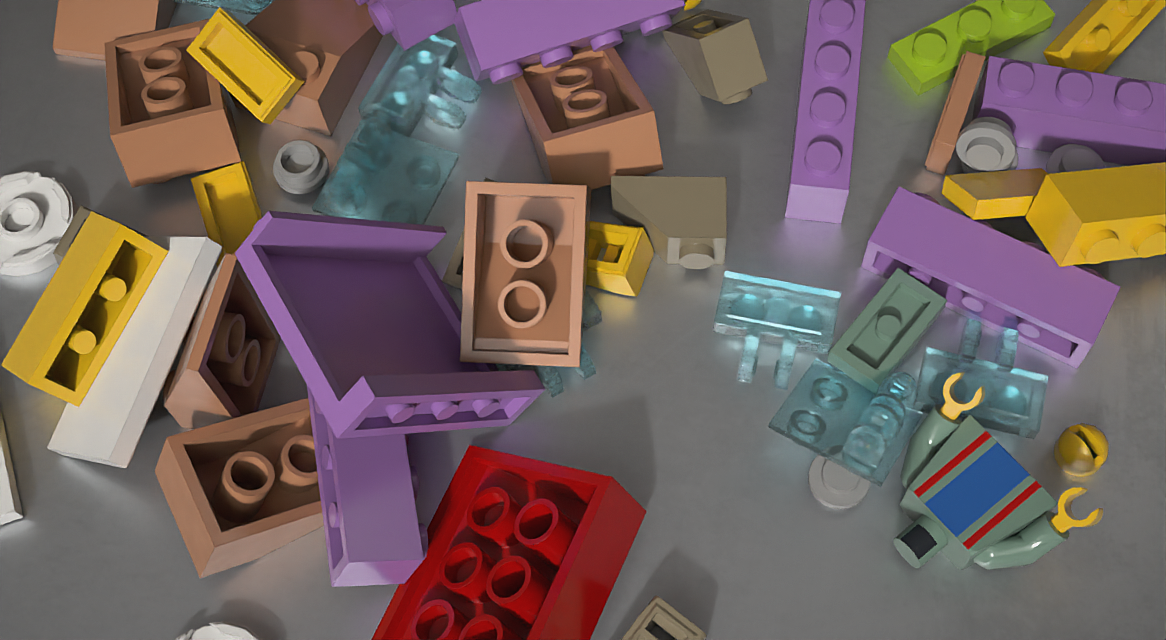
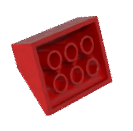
(516, 554)

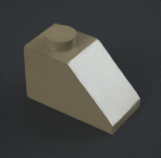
(718, 54)
(679, 214)

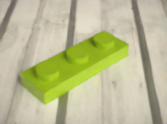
(981, 28)

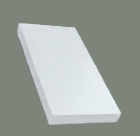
(131, 379)

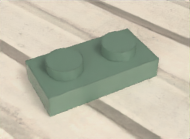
(886, 330)

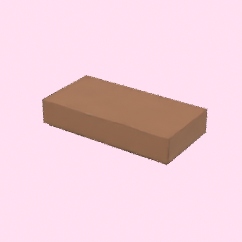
(954, 112)

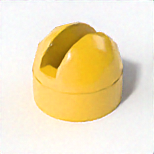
(1074, 455)

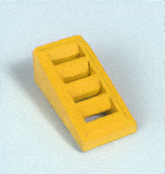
(625, 258)

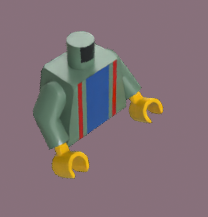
(975, 496)

